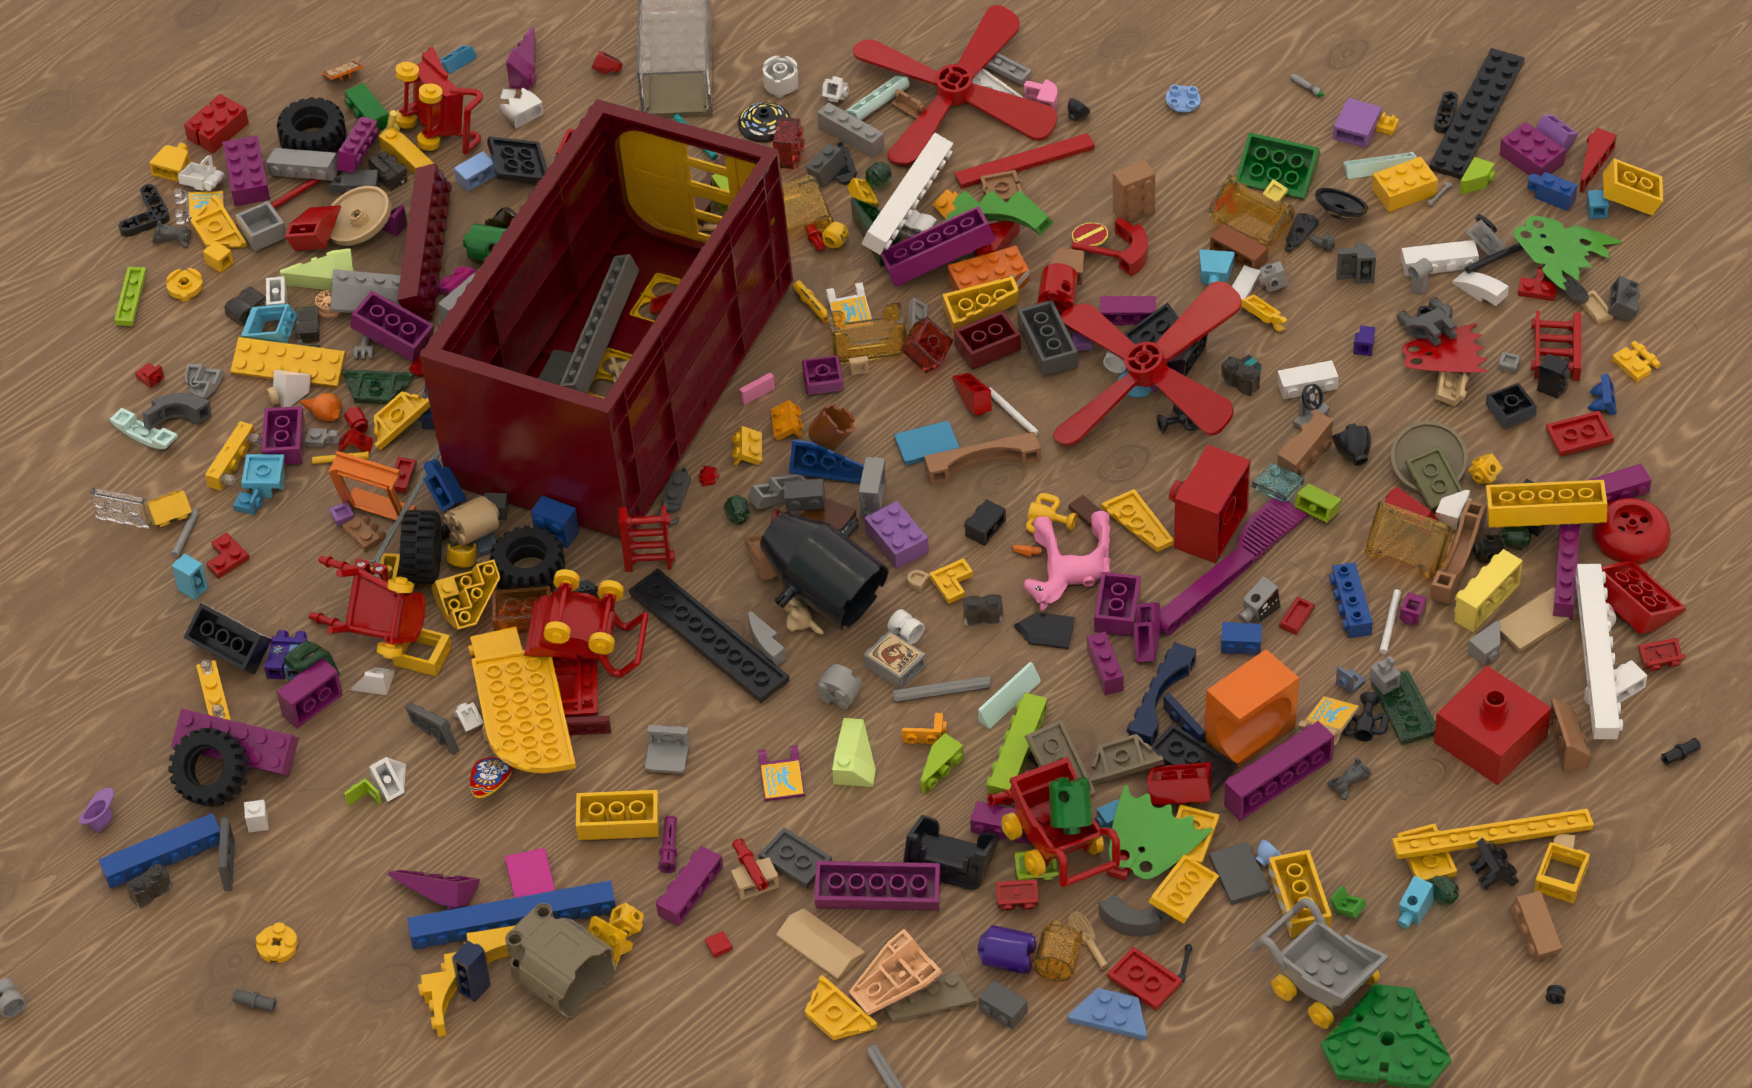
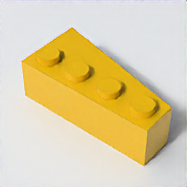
(979, 302)

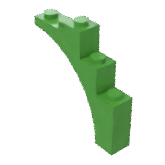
(1017, 210)

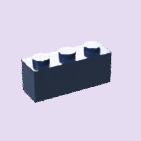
(471, 971)

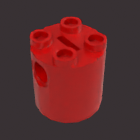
(1058, 284)

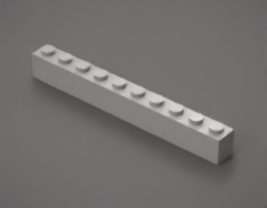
(600, 324)

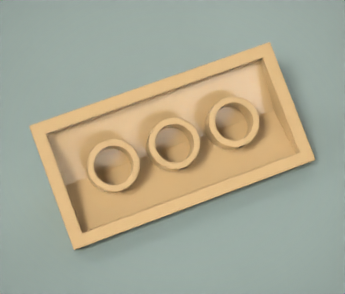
(820, 943)

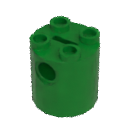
(481, 240)
(1070, 804)

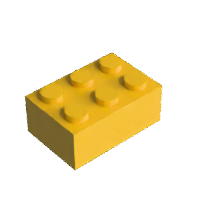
(1404, 184)
(1633, 187)

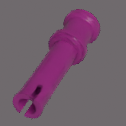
(669, 826)

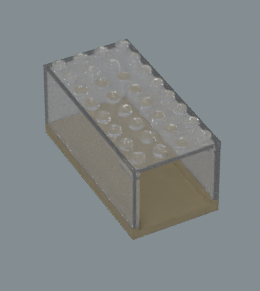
(675, 57)

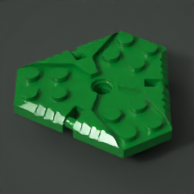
(1387, 1041)

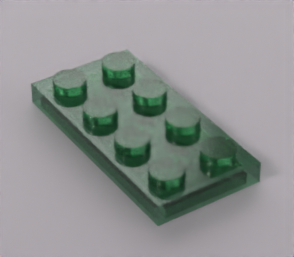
(1407, 711)

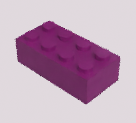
(246, 170)
(391, 326)

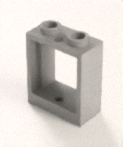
(872, 486)

